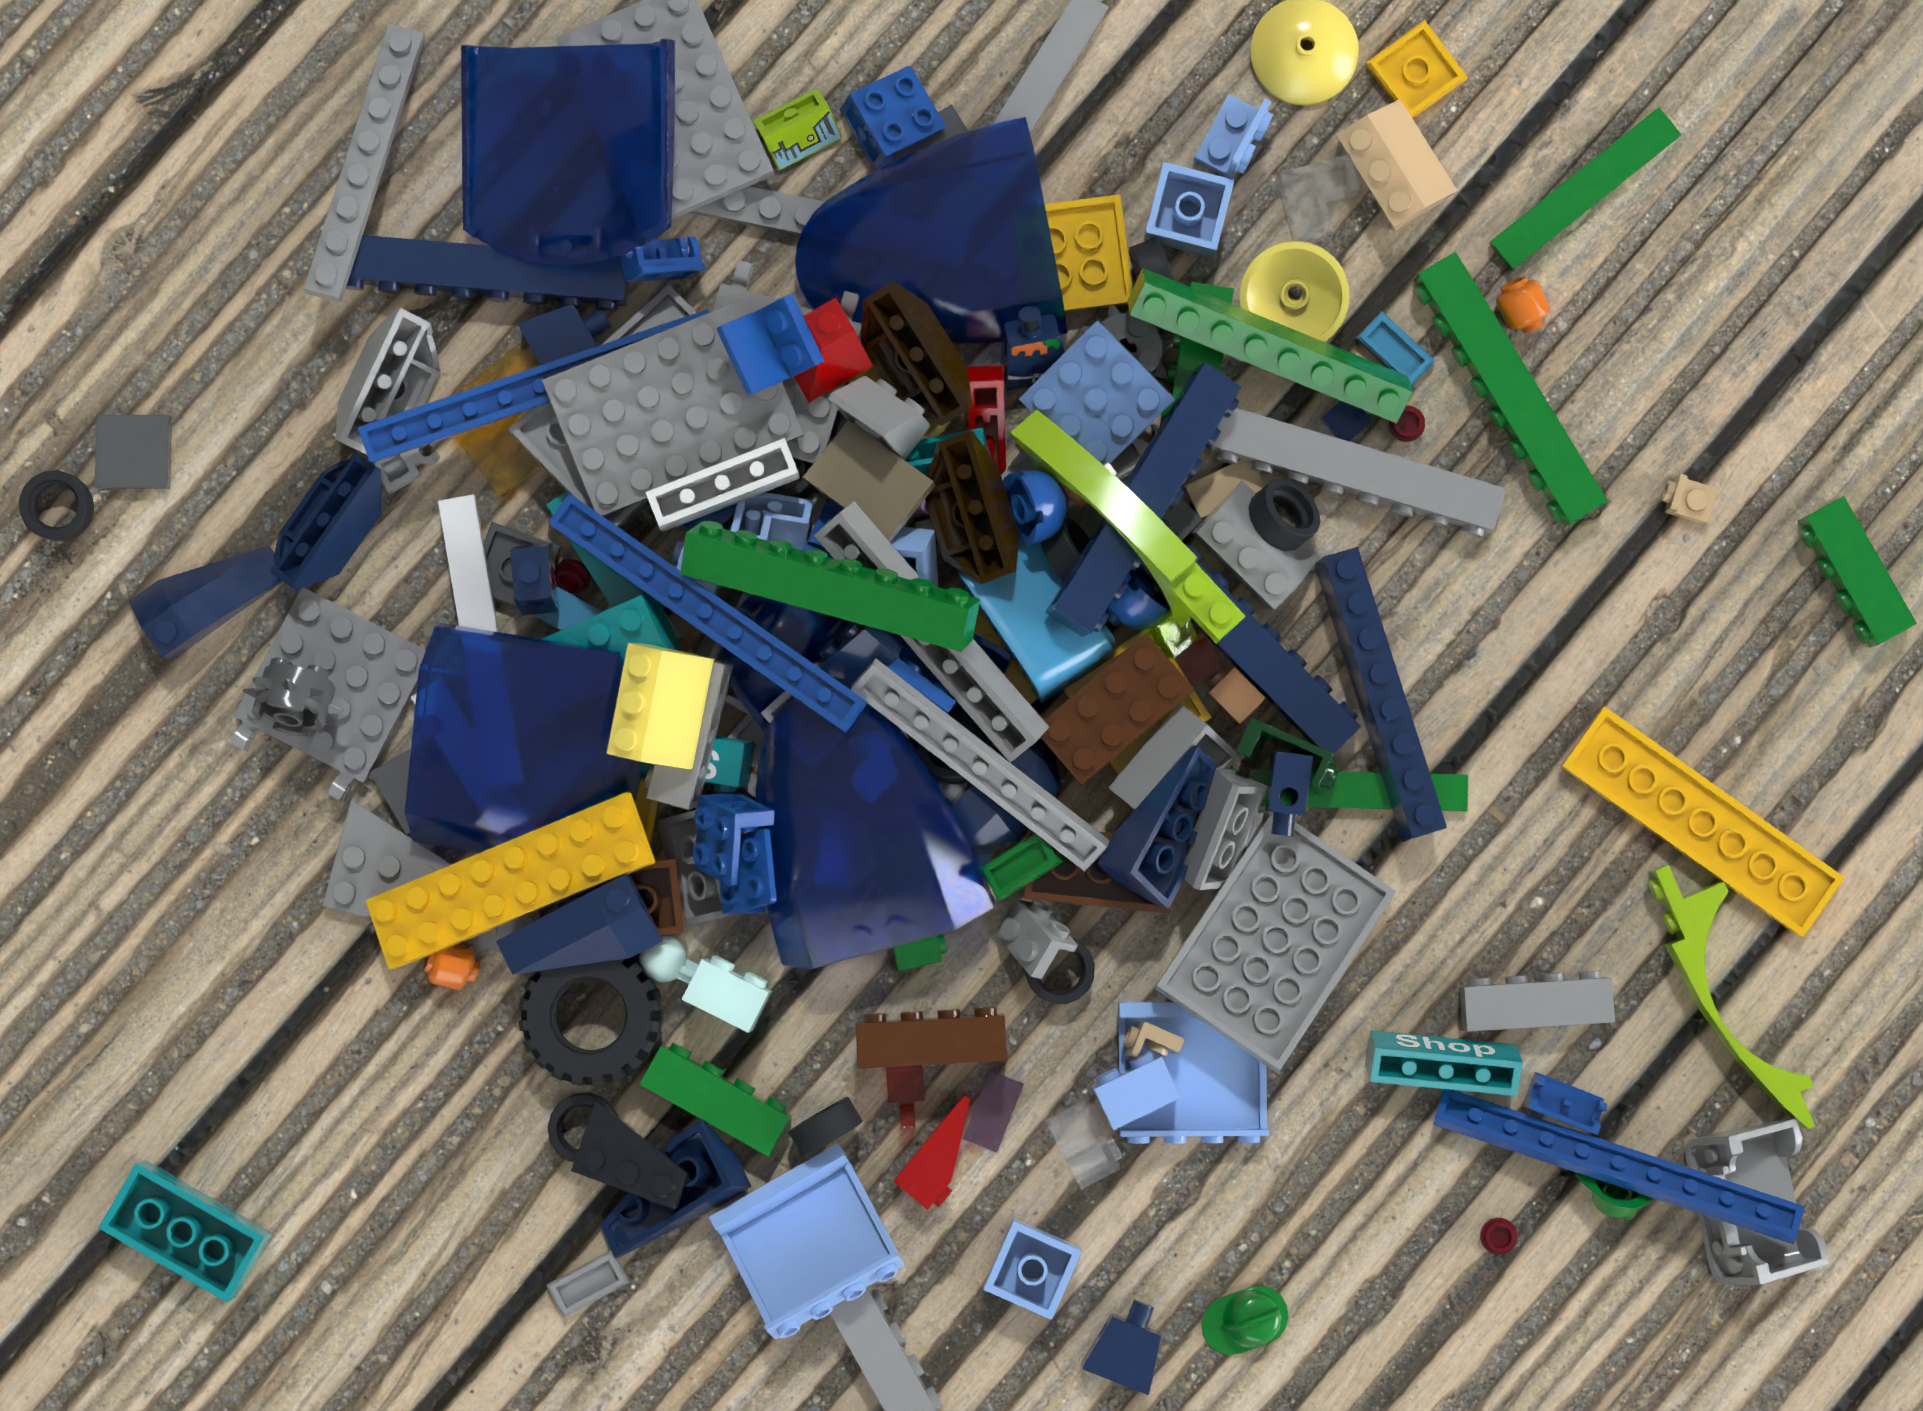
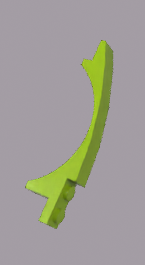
(1169, 560)
(1691, 921)

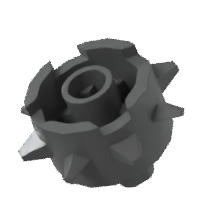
(1139, 337)
(294, 697)

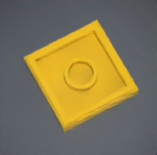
(1416, 69)

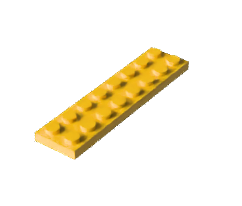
(1702, 822)
(510, 881)

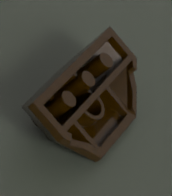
(914, 353)
(971, 510)

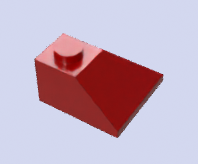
(839, 347)

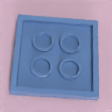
(1099, 394)

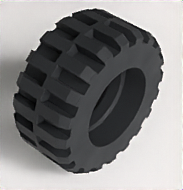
(583, 1065)

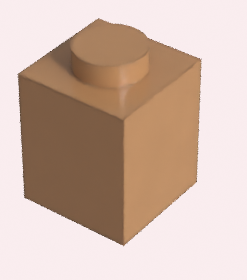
(1234, 694)

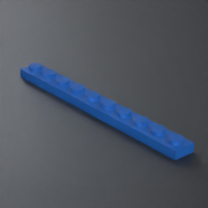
(483, 403)
(708, 613)
(1619, 1165)

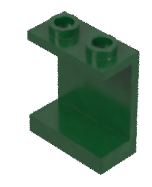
(1259, 732)

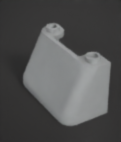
(1758, 1161)

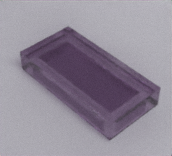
(993, 1111)

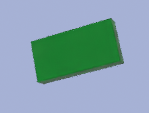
(1020, 866)

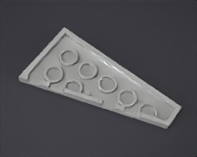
(380, 858)

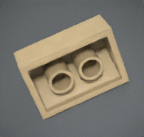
(1396, 163)

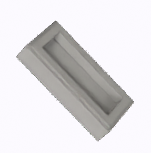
(588, 1283)

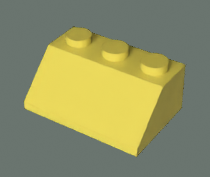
(660, 706)

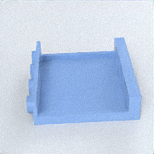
(1217, 1081)
(807, 1242)

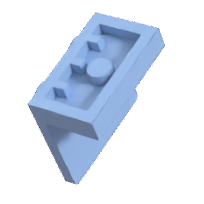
(1231, 135)

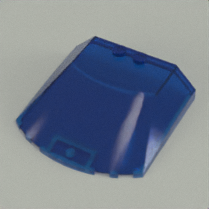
(568, 148)
(510, 737)

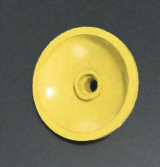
(1299, 74)
(1303, 265)

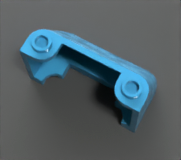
(1041, 646)

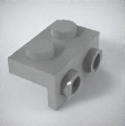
(1034, 936)

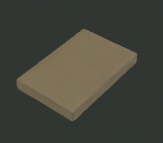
(872, 476)

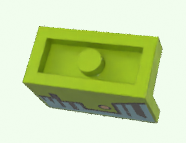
(798, 129)

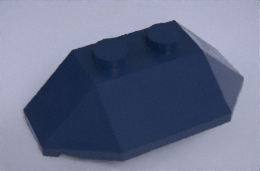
(329, 523)
(989, 822)

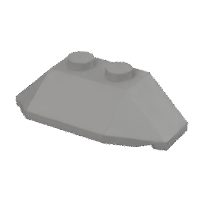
(389, 376)

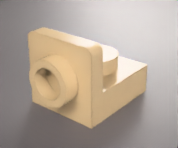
(1689, 499)
(1158, 1040)

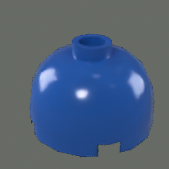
(1036, 504)
(1139, 604)

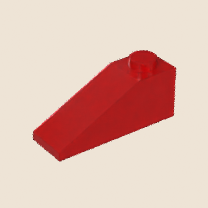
(988, 409)
(933, 1164)

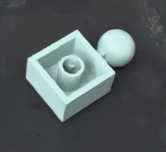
(710, 982)

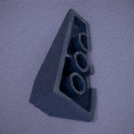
(195, 603)
(1153, 841)
(591, 929)
(712, 1181)

